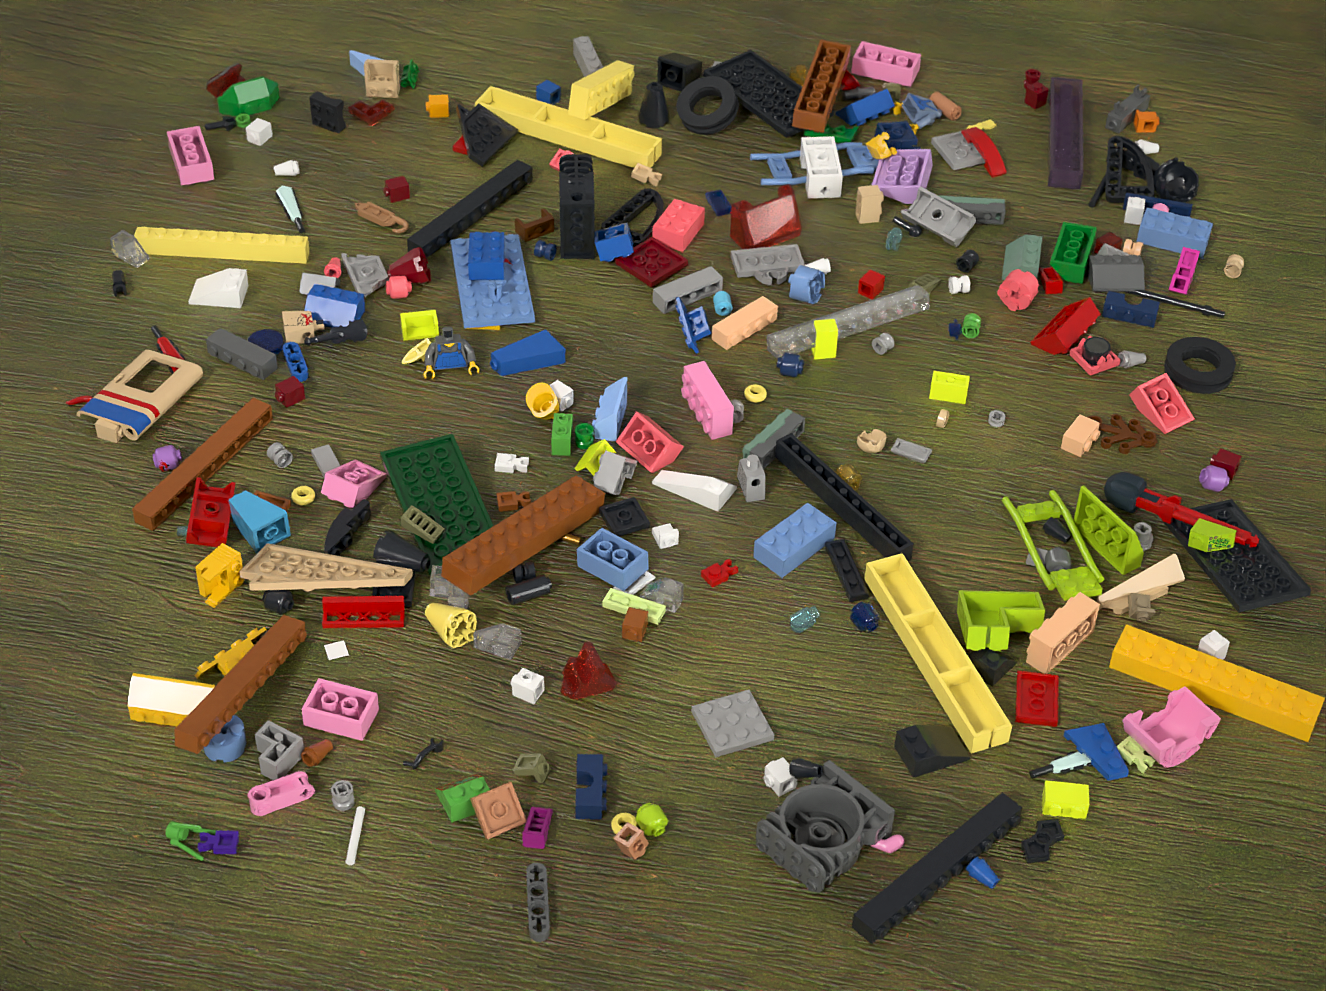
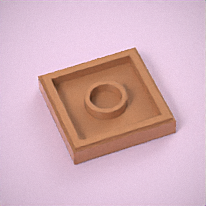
(498, 810)

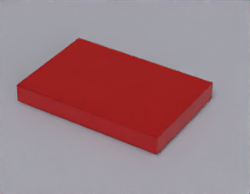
(1036, 698)

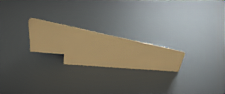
(1148, 582)

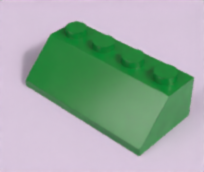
(1073, 251)

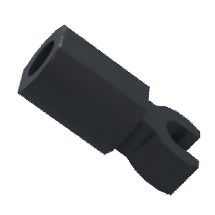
(118, 282)

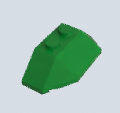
(249, 97)

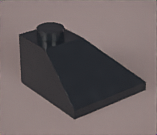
(991, 664)

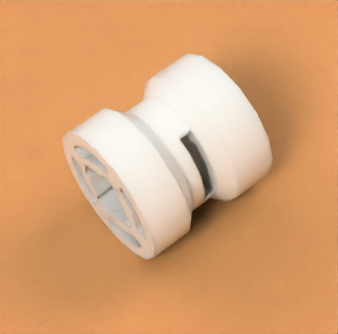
(959, 284)

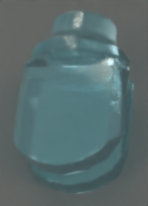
(893, 239)
(803, 619)

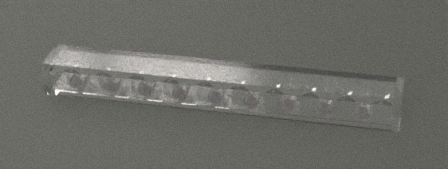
(851, 320)

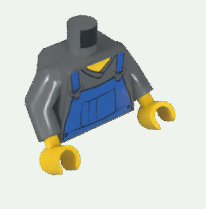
(449, 352)

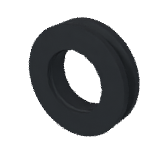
(715, 121)
(1194, 380)

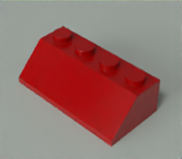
(1066, 327)

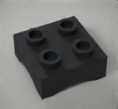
(327, 112)

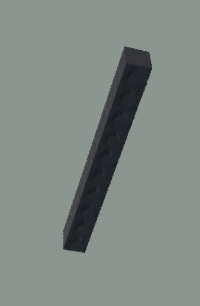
(471, 208)
(842, 498)
(936, 868)

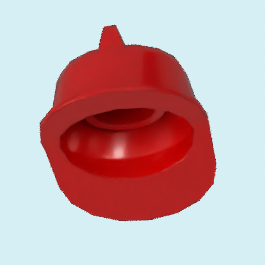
(849, 82)

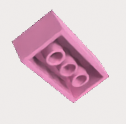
(886, 63)
(190, 155)
(707, 400)

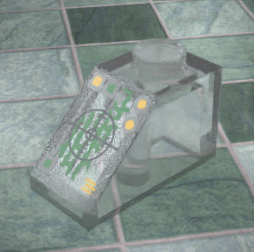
(665, 592)

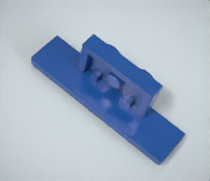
(694, 323)

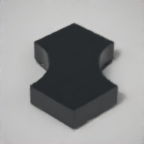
(1037, 847)

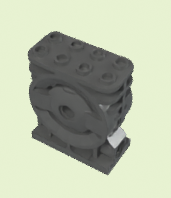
(819, 819)

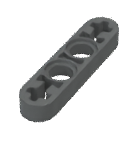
(537, 902)

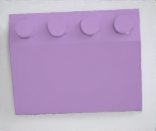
(904, 174)

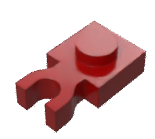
(718, 574)

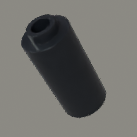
(528, 589)

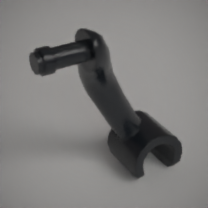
(432, 747)

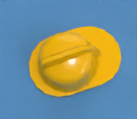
(542, 401)

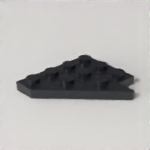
(483, 132)

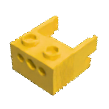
(219, 574)

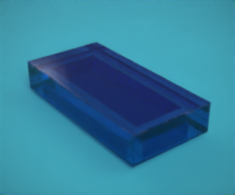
(718, 202)

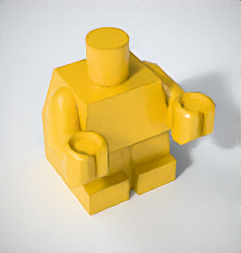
(879, 148)

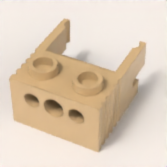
(382, 78)

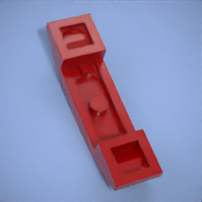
(987, 149)

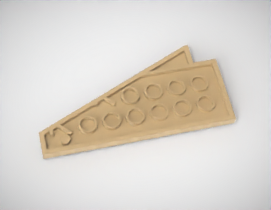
(293, 568)

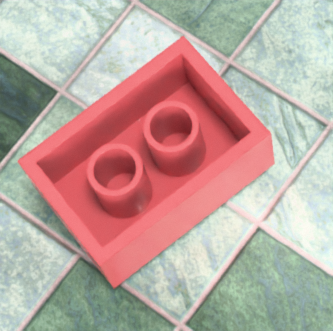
(679, 224)

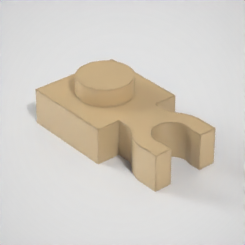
(644, 174)

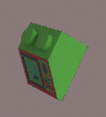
(456, 796)

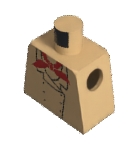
(300, 325)

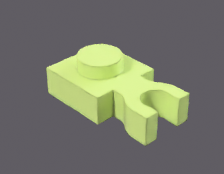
(1133, 752)

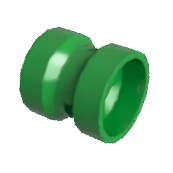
(584, 435)

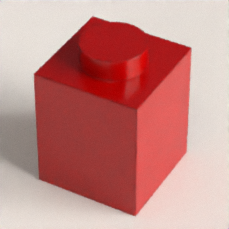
(871, 284)

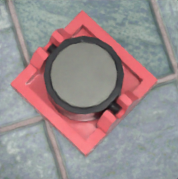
(1094, 355)

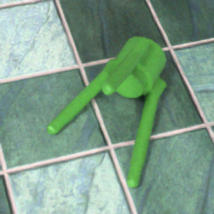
(179, 831)

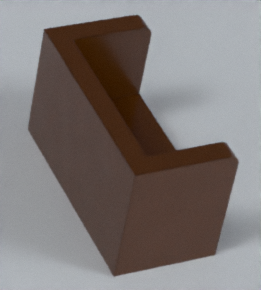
(535, 228)

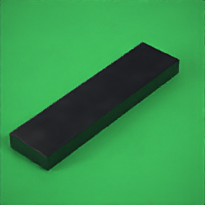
(846, 570)

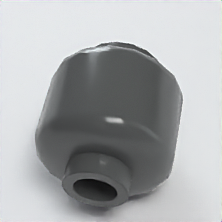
(1057, 559)

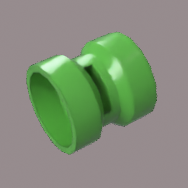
(971, 325)

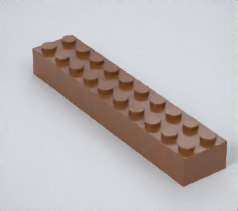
(522, 535)

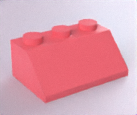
(649, 443)

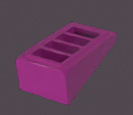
(537, 829)

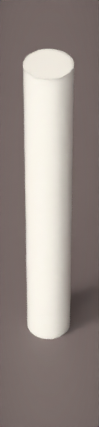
(355, 835)

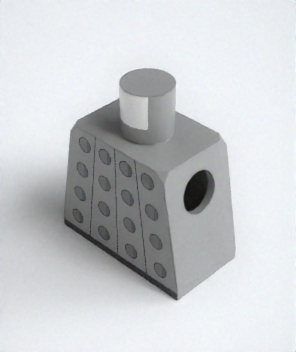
(748, 471)

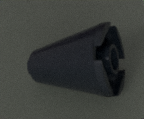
(654, 107)
(399, 552)

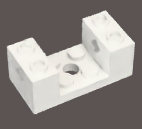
(823, 167)

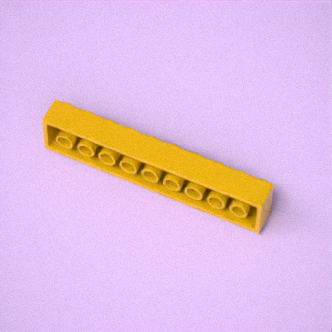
(1217, 682)

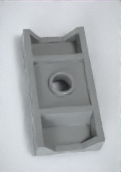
(951, 225)

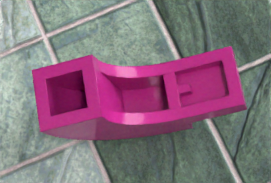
(1184, 272)

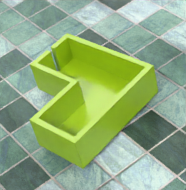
(992, 615)

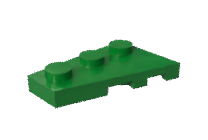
(839, 133)

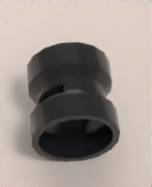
(967, 261)
(523, 574)

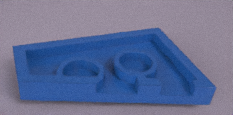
(1100, 749)

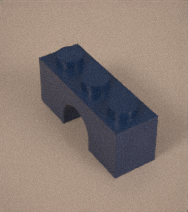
(1141, 314)
(590, 800)

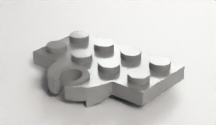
(767, 262)

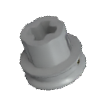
(1144, 535)

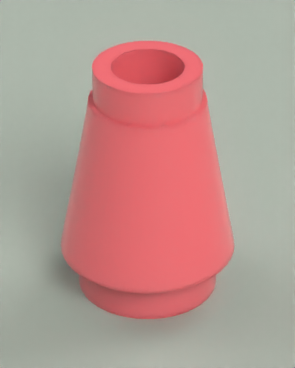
(333, 268)

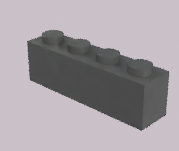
(241, 353)

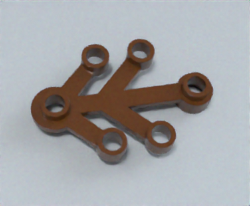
(1124, 432)

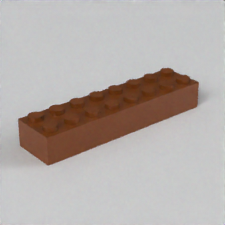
(821, 86)

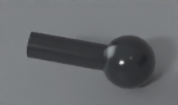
(914, 230)

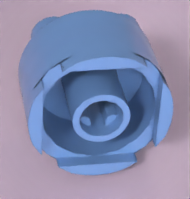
(806, 284)
(229, 742)

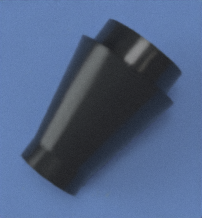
(1055, 529)
(803, 768)

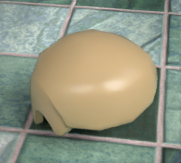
(872, 442)

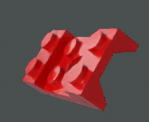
(207, 526)

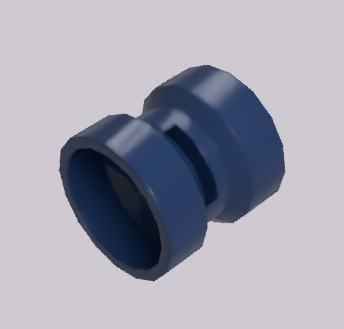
(545, 250)

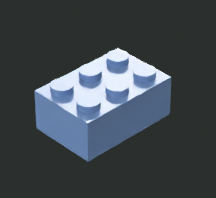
(612, 559)

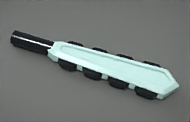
(289, 201)
(1061, 764)

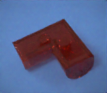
(373, 113)

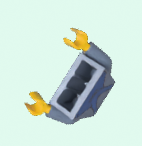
(919, 110)

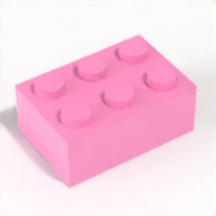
(340, 709)

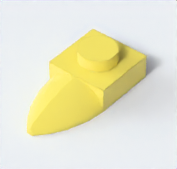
(417, 352)

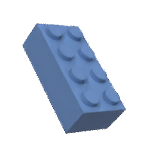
(1174, 231)
(794, 540)

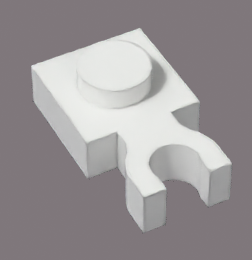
(509, 463)

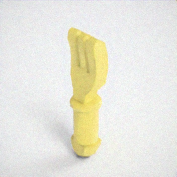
(989, 124)

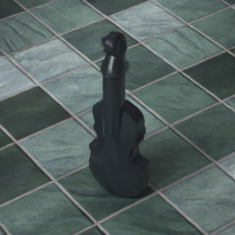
(355, 331)

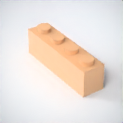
(744, 322)

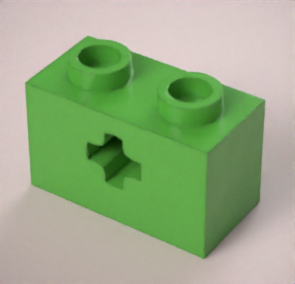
(562, 434)

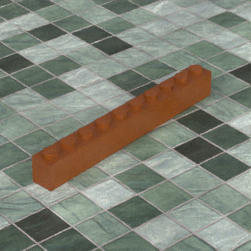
(202, 463)
(239, 684)

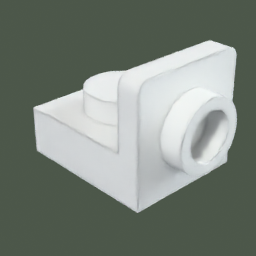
(665, 535)

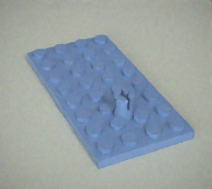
(493, 301)

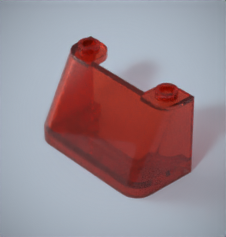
(766, 222)

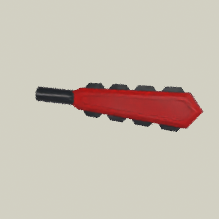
(166, 347)

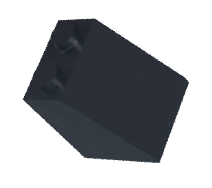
(678, 71)

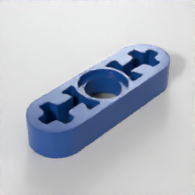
(297, 355)

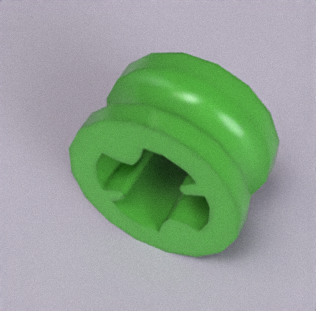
(243, 120)

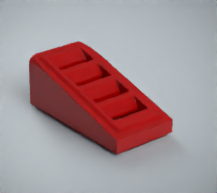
(1051, 280)

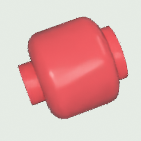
(398, 287)

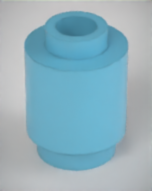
(722, 303)

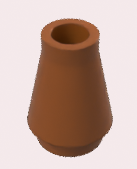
(315, 753)

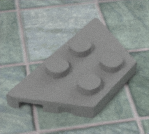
(365, 272)

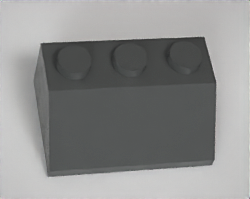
(1116, 273)

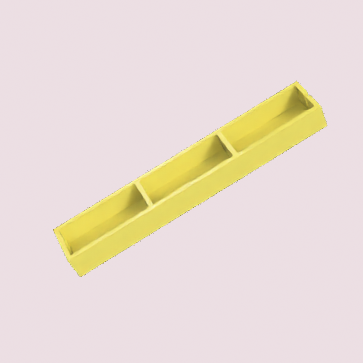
(587, 135)
(938, 653)

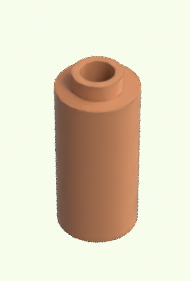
(948, 107)

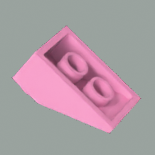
(352, 482)

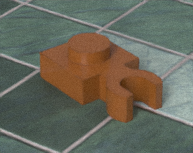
(510, 501)

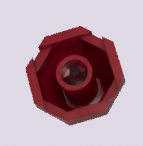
(412, 266)

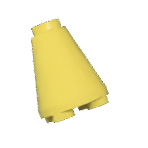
(452, 623)

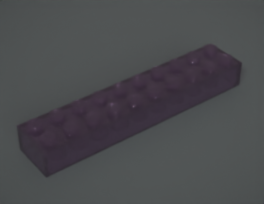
(1065, 133)

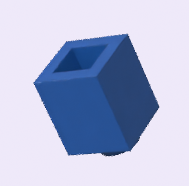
(548, 92)

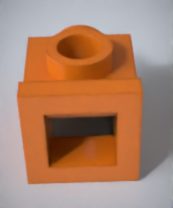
(1145, 121)

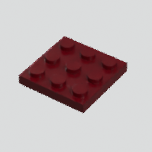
(652, 262)

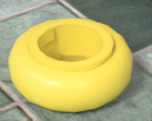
(755, 397)
(303, 490)
(622, 818)

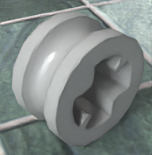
(996, 414)

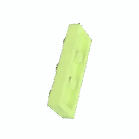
(621, 601)

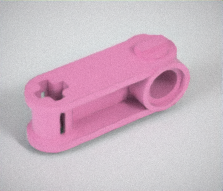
(280, 793)

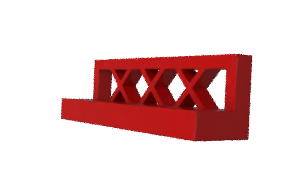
(363, 607)

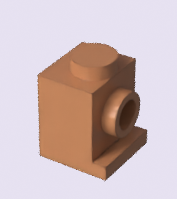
(636, 845)

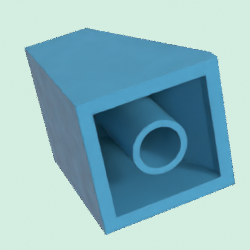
(259, 520)

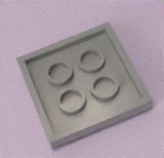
(957, 151)
(732, 723)

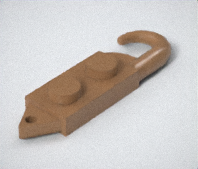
(381, 216)

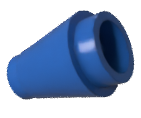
(982, 872)

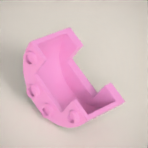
(1175, 731)

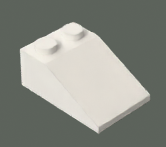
(221, 289)

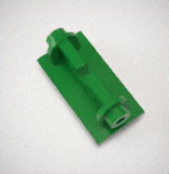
(410, 75)

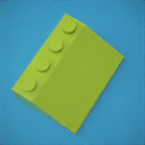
(1107, 533)

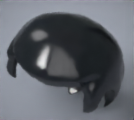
(1176, 181)

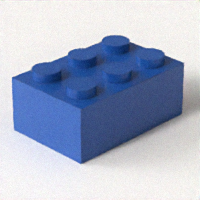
(486, 256)

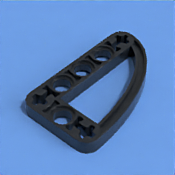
(1120, 191)
(645, 198)

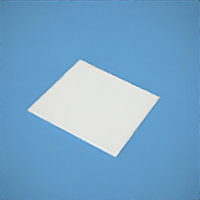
(336, 650)

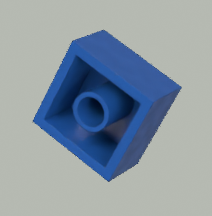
(614, 242)

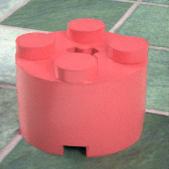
(1018, 289)

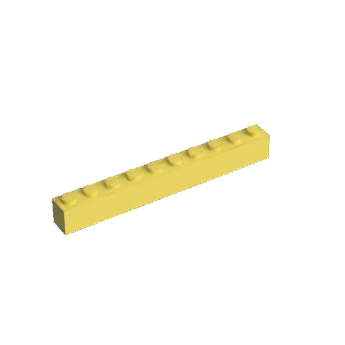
(223, 245)

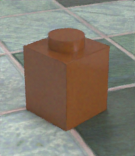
(635, 624)

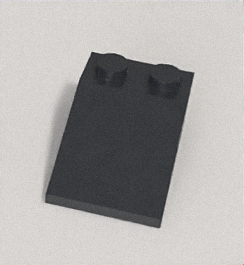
(929, 748)

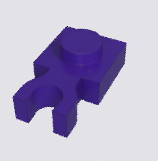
(222, 842)

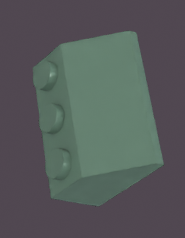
(1023, 255)

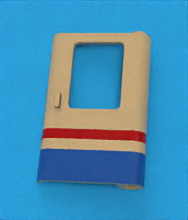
(138, 408)

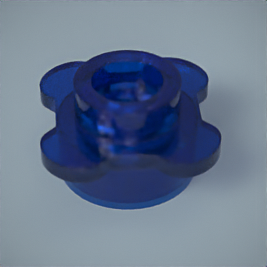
(955, 329)

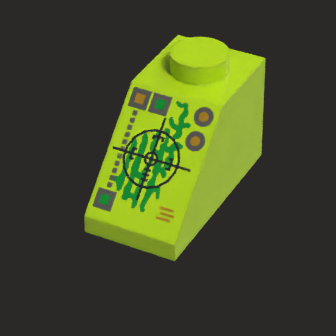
(1211, 536)

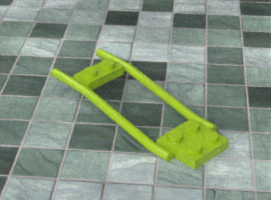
(1068, 581)

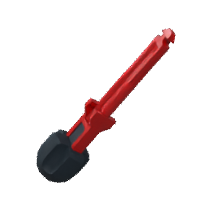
(1131, 492)

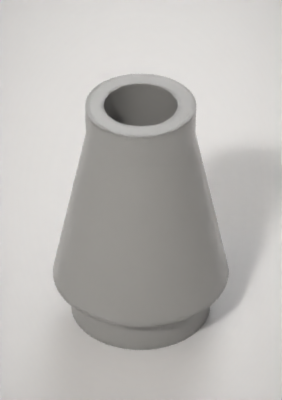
(1131, 358)

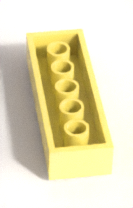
(601, 89)

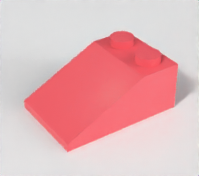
(1161, 404)

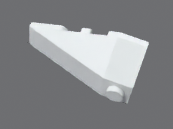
(697, 488)

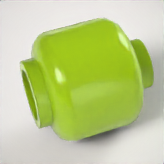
(651, 819)

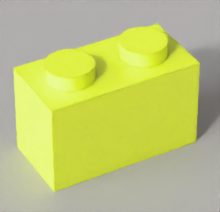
(1065, 799)

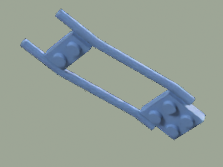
(858, 154)

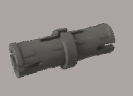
(858, 93)

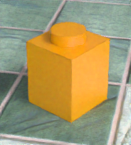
(438, 106)

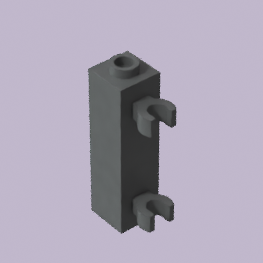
(1124, 112)

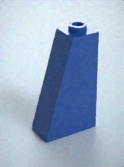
(528, 354)

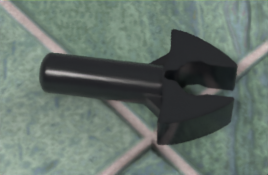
(228, 122)

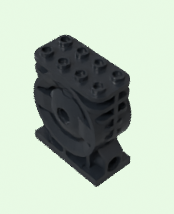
(577, 207)

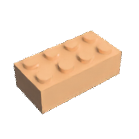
(1062, 633)

